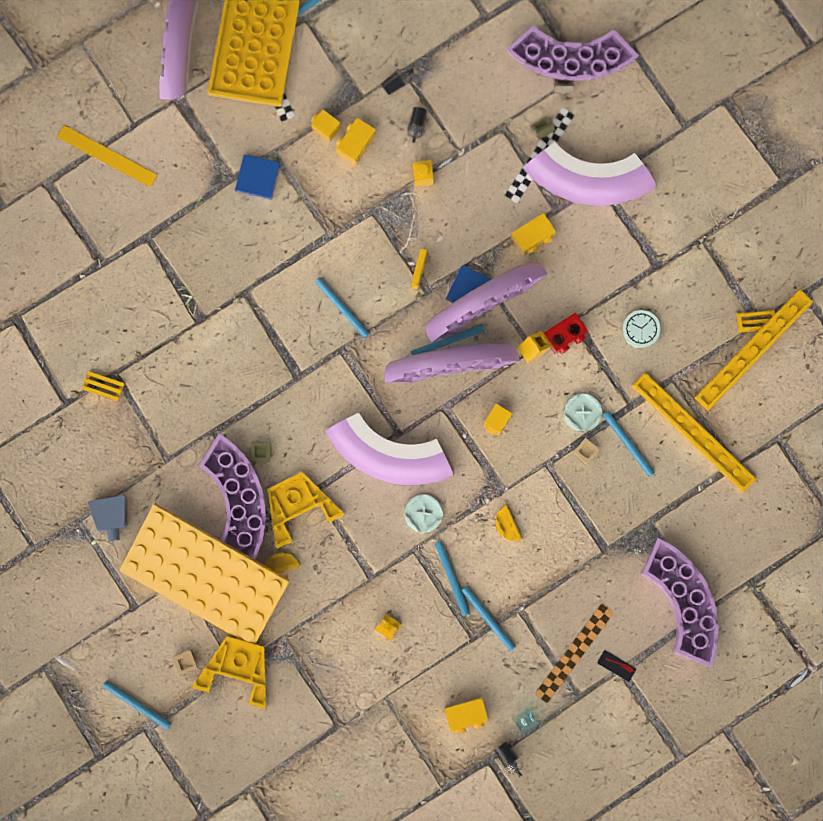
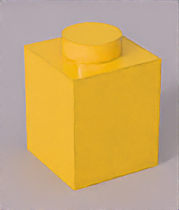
(325, 125)
(422, 173)
(534, 346)
(497, 420)

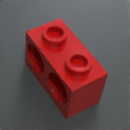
(562, 330)

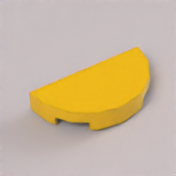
(506, 526)
(282, 562)

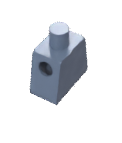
(110, 515)

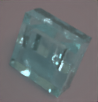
(525, 721)

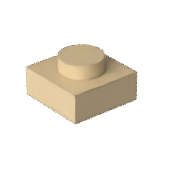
(586, 451)
(185, 662)

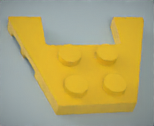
(293, 499)
(239, 661)

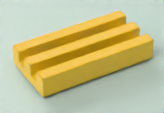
(419, 269)
(739, 316)
(88, 381)

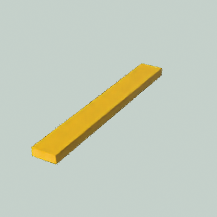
(753, 350)
(694, 432)

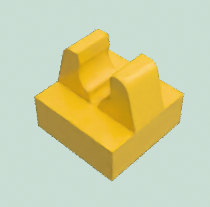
(388, 627)

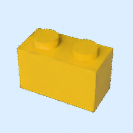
(356, 141)
(533, 235)
(466, 715)

